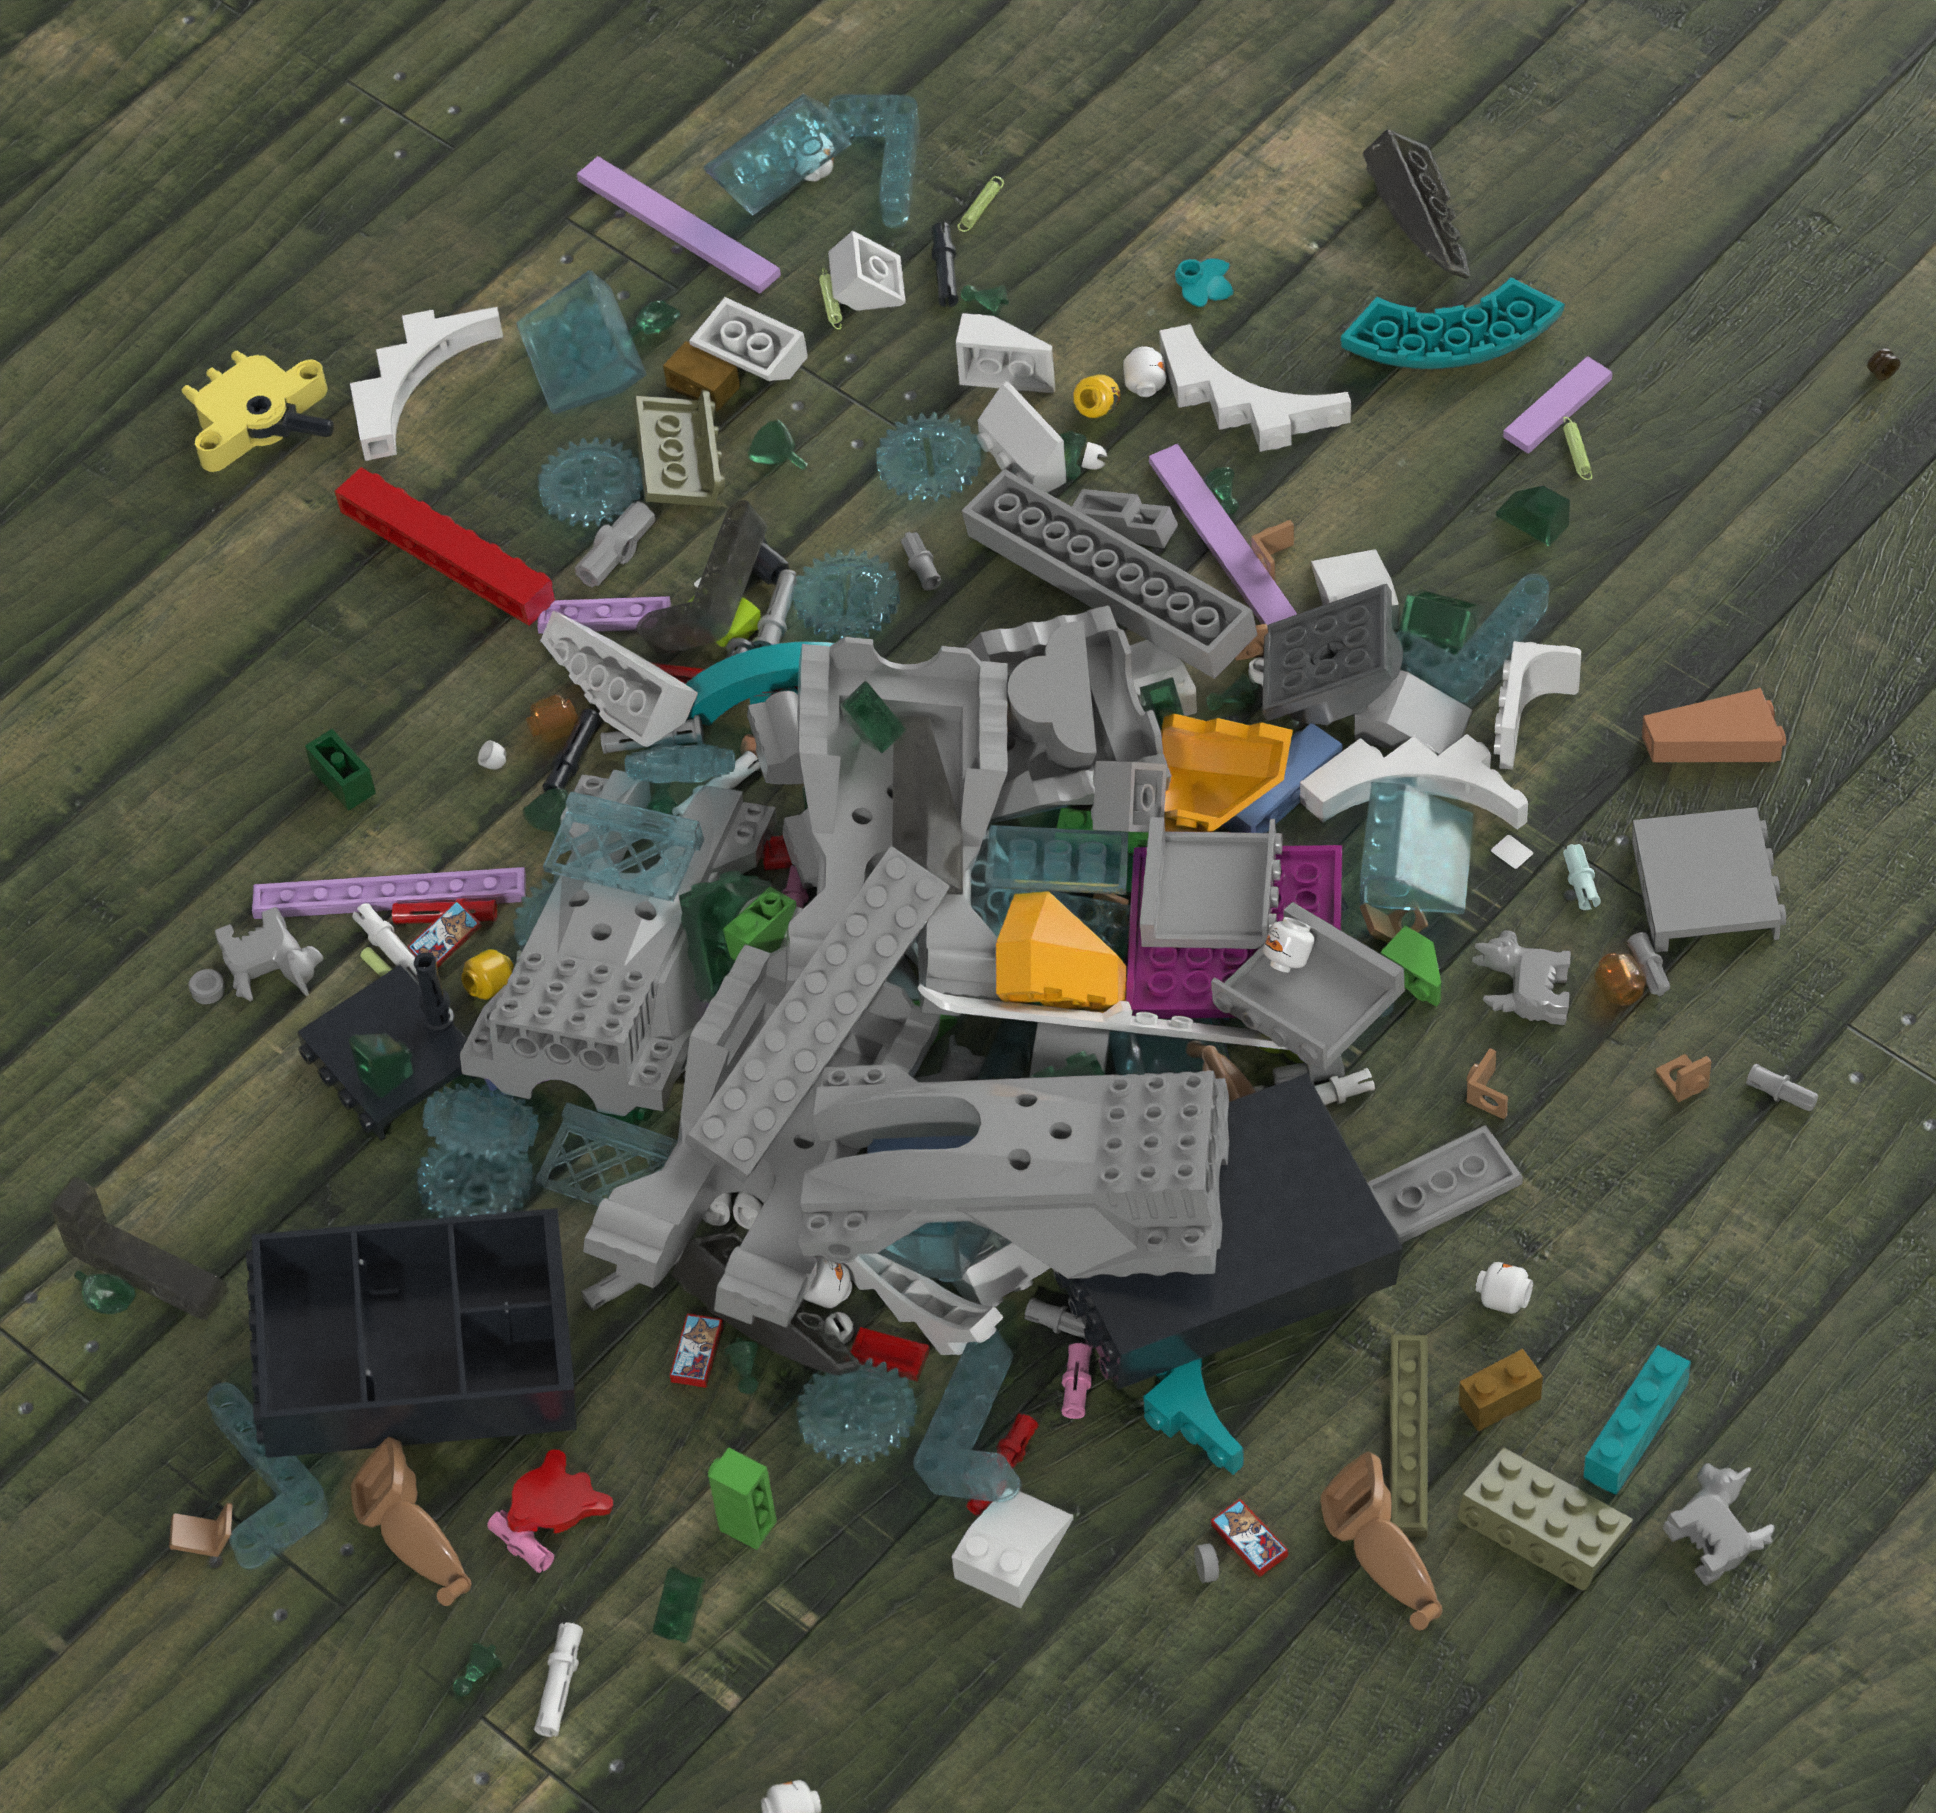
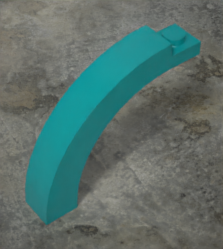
(744, 677)

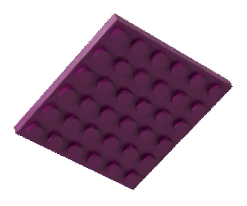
(1179, 978)

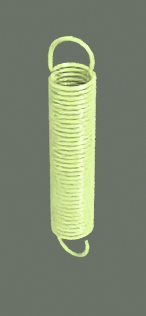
(980, 204)
(831, 304)
(1577, 448)

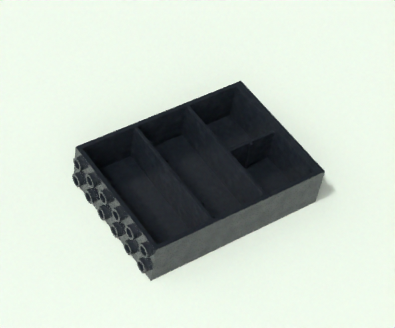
(1292, 1245)
(409, 1333)

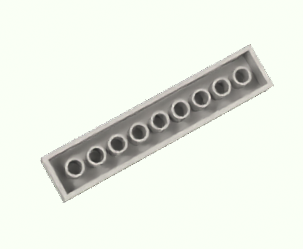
(1110, 571)
(816, 1014)

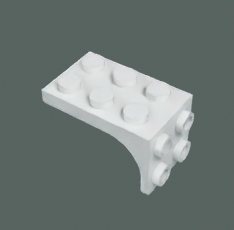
(1530, 673)

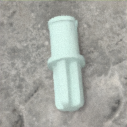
(1581, 876)

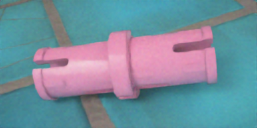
(1075, 1399)
(521, 1543)

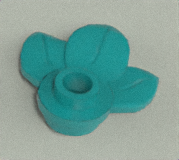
(1203, 280)

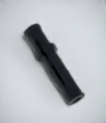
(944, 254)
(566, 763)

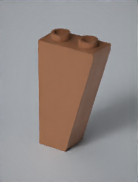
(1716, 730)

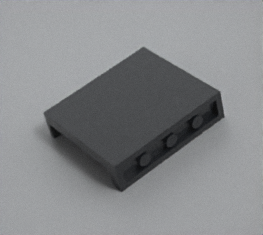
(382, 1007)

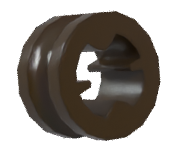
(1883, 364)

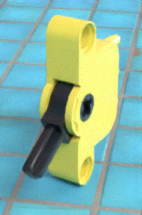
(255, 407)

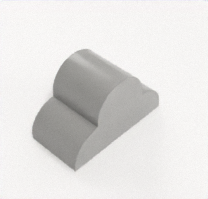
(1053, 699)
(1060, 1041)

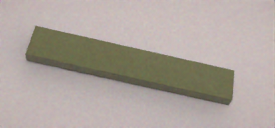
(1409, 1433)

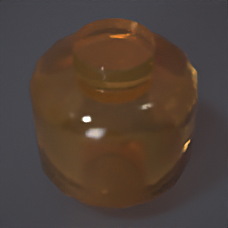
(552, 718)
(1620, 978)

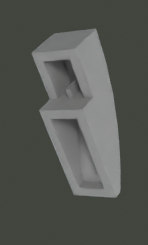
(1128, 516)

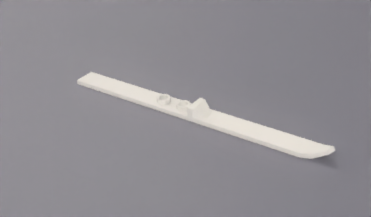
(1116, 1018)

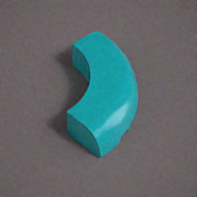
(1453, 334)

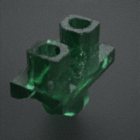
(678, 1605)

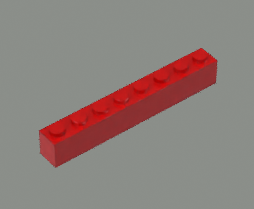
(445, 546)

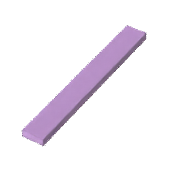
(679, 225)
(1221, 535)
(381, 892)

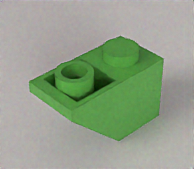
(761, 923)
(1419, 962)

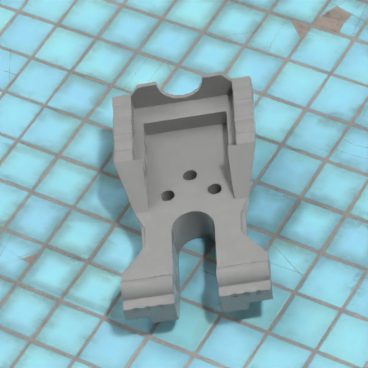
(1033, 778)
(853, 796)
(608, 971)
(1064, 1167)
(654, 1217)

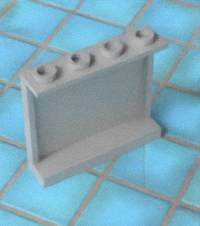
(1706, 875)
(1209, 888)
(1318, 1006)

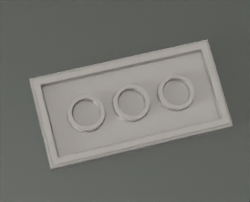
(1444, 1183)

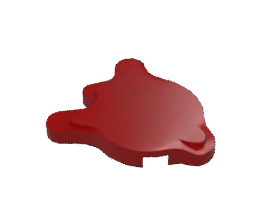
(554, 1498)

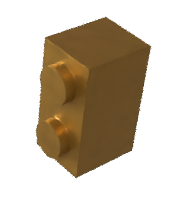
(695, 370)
(1500, 1390)

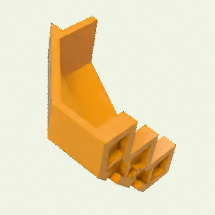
(1218, 769)
(1055, 958)

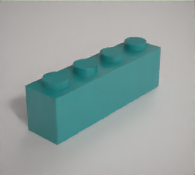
(1636, 1420)

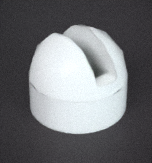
(1091, 455)
(1255, 667)
(492, 755)
(831, 1328)

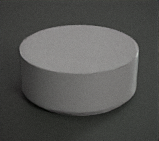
(206, 986)
(1206, 1563)

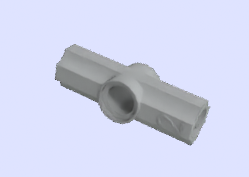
(615, 544)

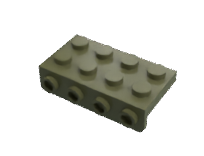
(678, 450)
(1542, 1518)

